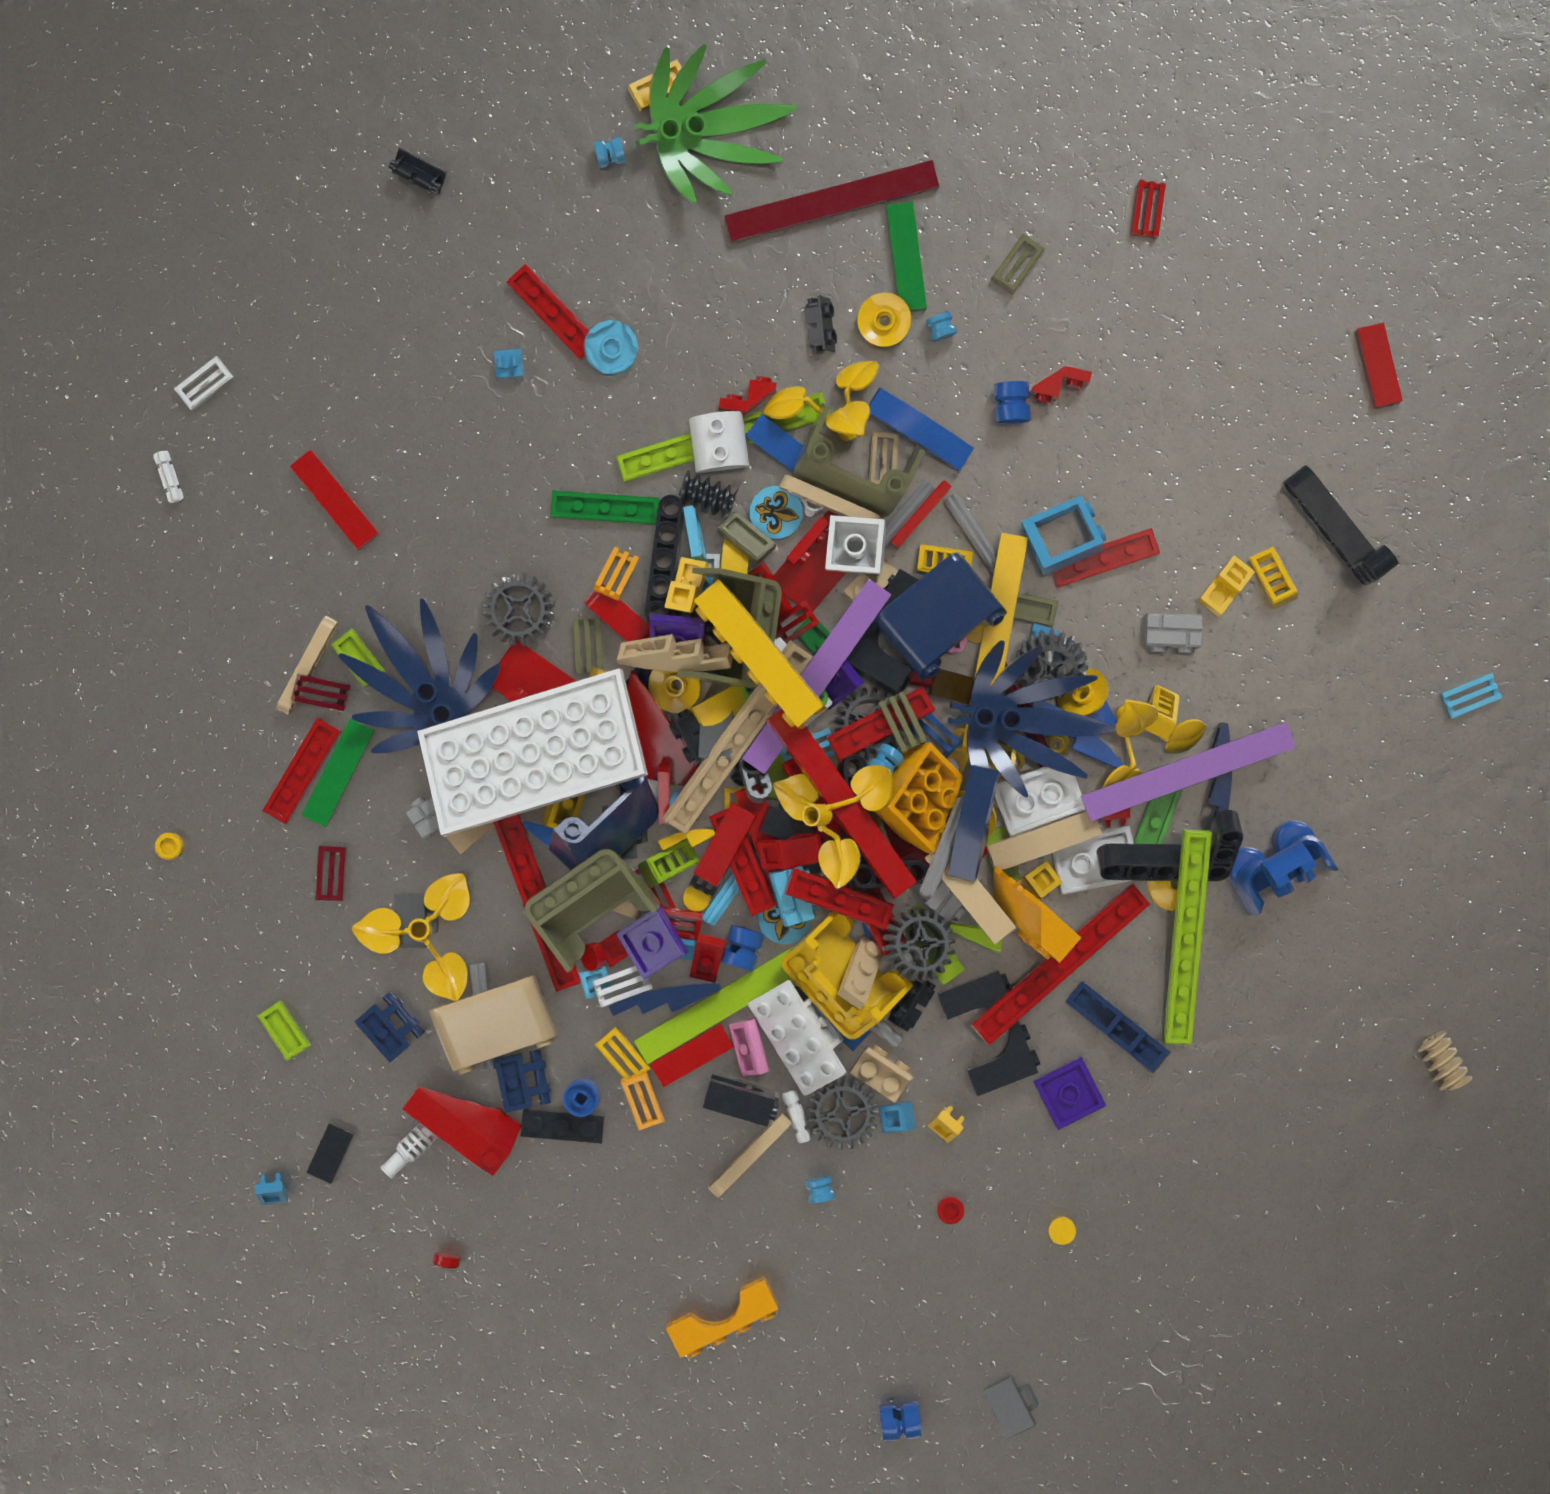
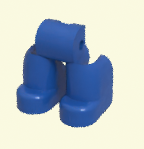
(1294, 859)

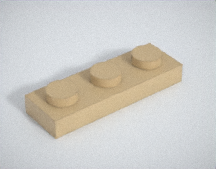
(860, 972)

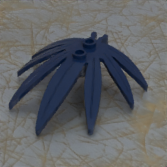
(432, 699)
(998, 717)

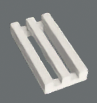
(209, 392)
(596, 983)

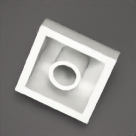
(719, 441)
(856, 545)

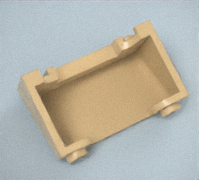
(493, 1023)

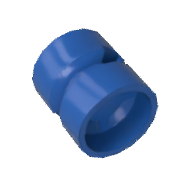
(1012, 402)
(742, 947)
(581, 1097)
(900, 1422)

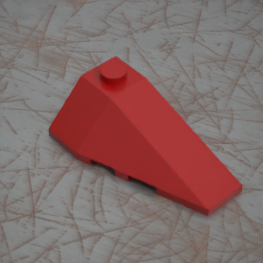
(473, 1130)

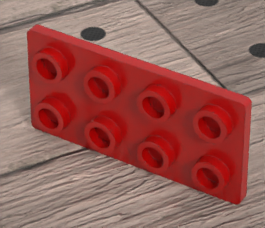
(804, 571)
(527, 674)

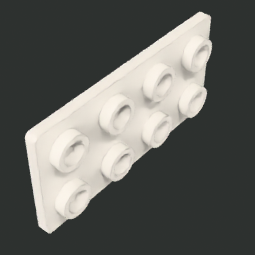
(800, 1036)

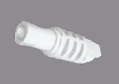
(409, 1149)

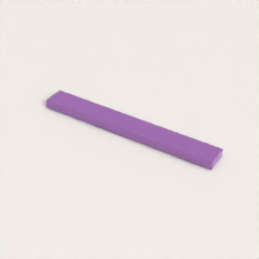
(825, 664)
(1188, 771)

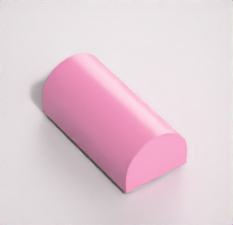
(749, 1047)

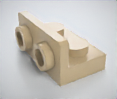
(882, 1073)

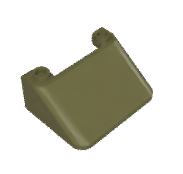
(582, 899)

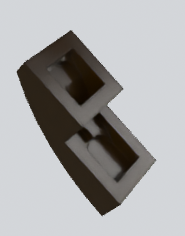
(952, 686)

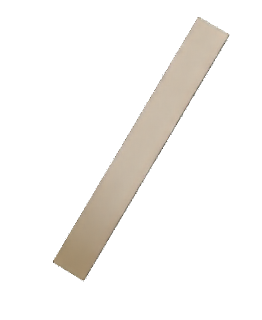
(737, 737)

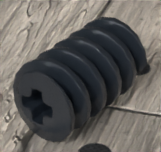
(707, 495)

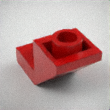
(1050, 387)
(758, 392)
(789, 853)

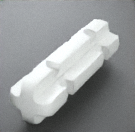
(168, 476)
(797, 1116)

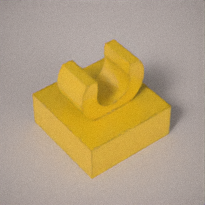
(945, 1125)

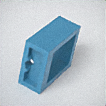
(1046, 563)

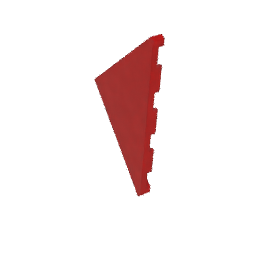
(655, 736)

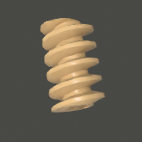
(1444, 1061)

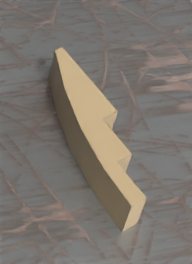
(667, 655)
(1042, 840)
(978, 904)

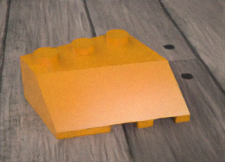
(921, 797)
(1034, 920)

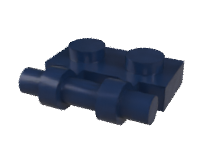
(383, 1032)
(514, 1083)

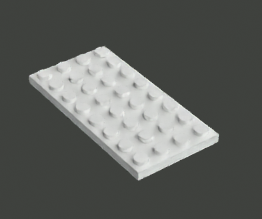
(532, 752)

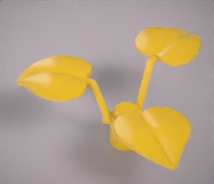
(846, 421)
(1138, 715)
(797, 796)
(381, 932)

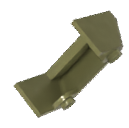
(815, 469)
(762, 601)

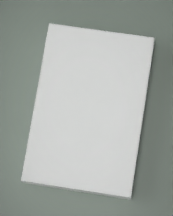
(1049, 798)
(1078, 863)

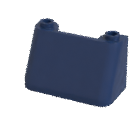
(938, 614)
(614, 829)

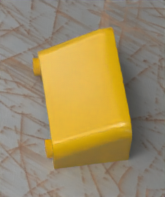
(819, 967)

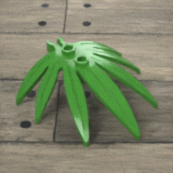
(681, 127)

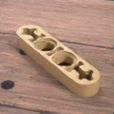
(824, 499)
(308, 661)
(749, 1155)

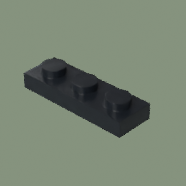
(562, 1126)

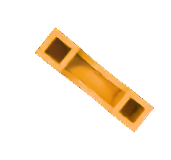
(692, 1333)

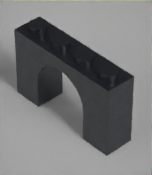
(870, 659)
(1016, 1059)
(741, 1099)

